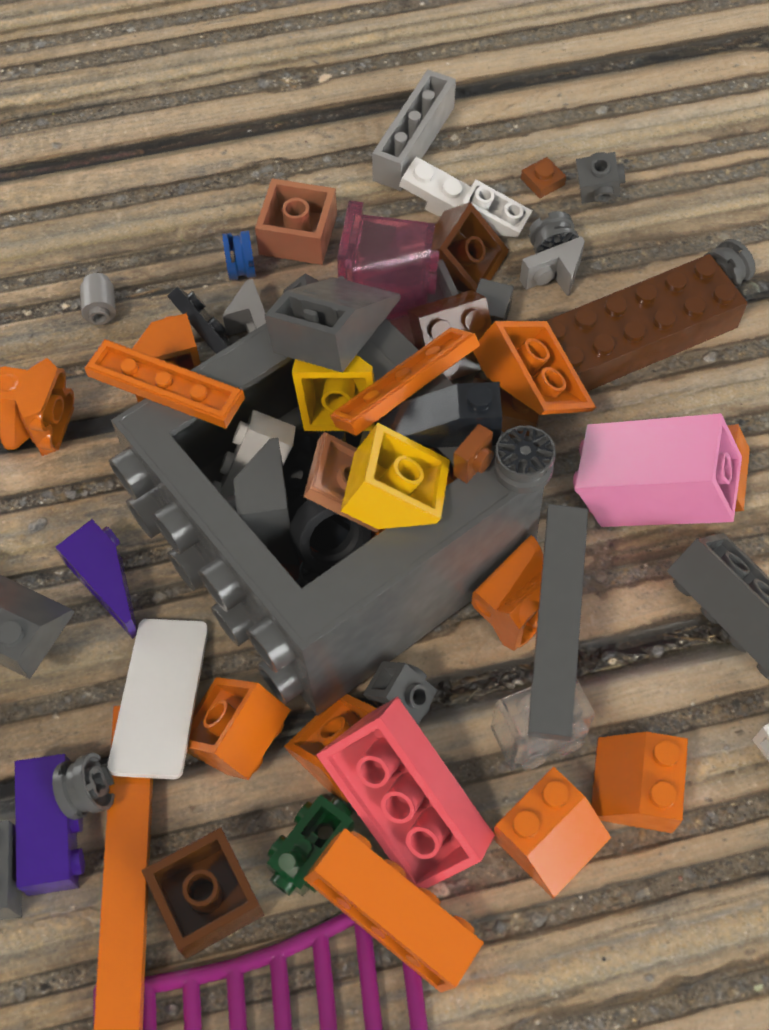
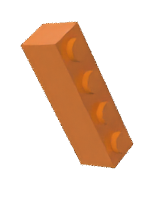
(395, 910)

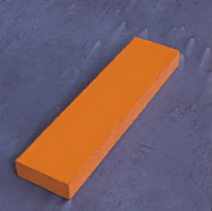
(404, 380)
(165, 383)

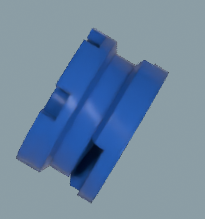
(243, 255)

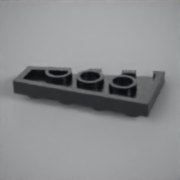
(208, 328)

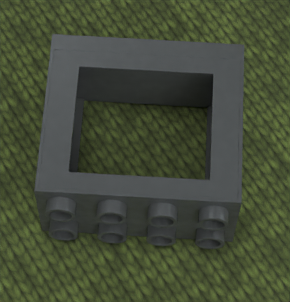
(362, 608)

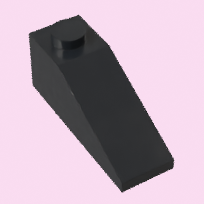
(448, 414)

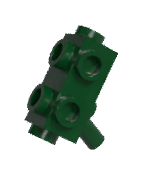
(296, 854)

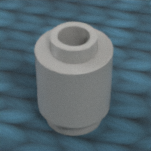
(97, 299)

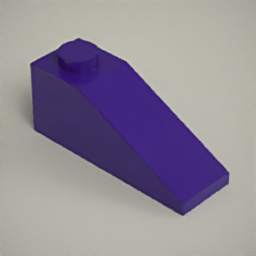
(96, 562)

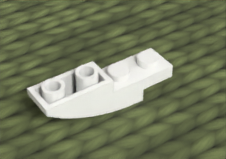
(446, 192)

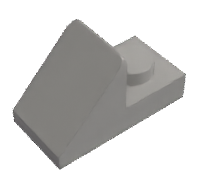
(554, 263)
(244, 311)

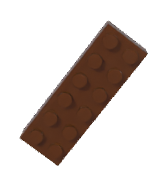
(649, 321)

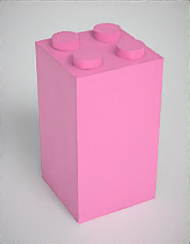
(659, 471)

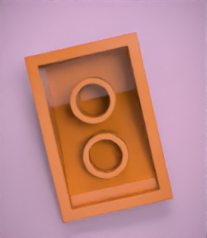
(532, 367)

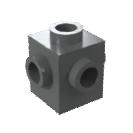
(600, 177)
(404, 681)

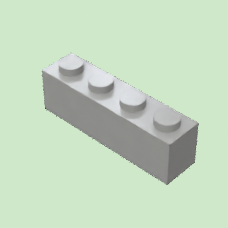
(413, 128)

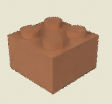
(296, 221)

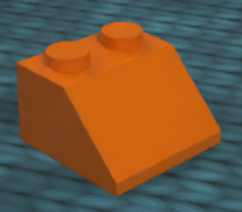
(170, 341)
(235, 726)
(323, 731)
(640, 780)
(552, 832)

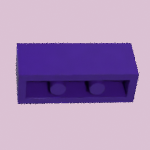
(45, 837)

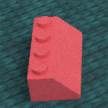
(407, 796)

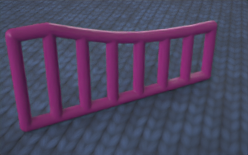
(276, 956)

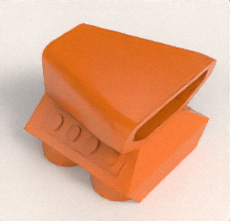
(34, 406)
(512, 595)

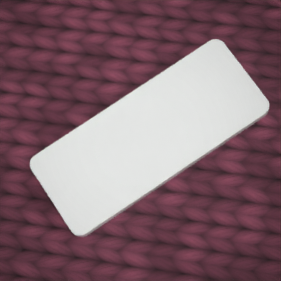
(159, 699)

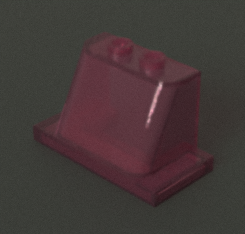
(389, 256)

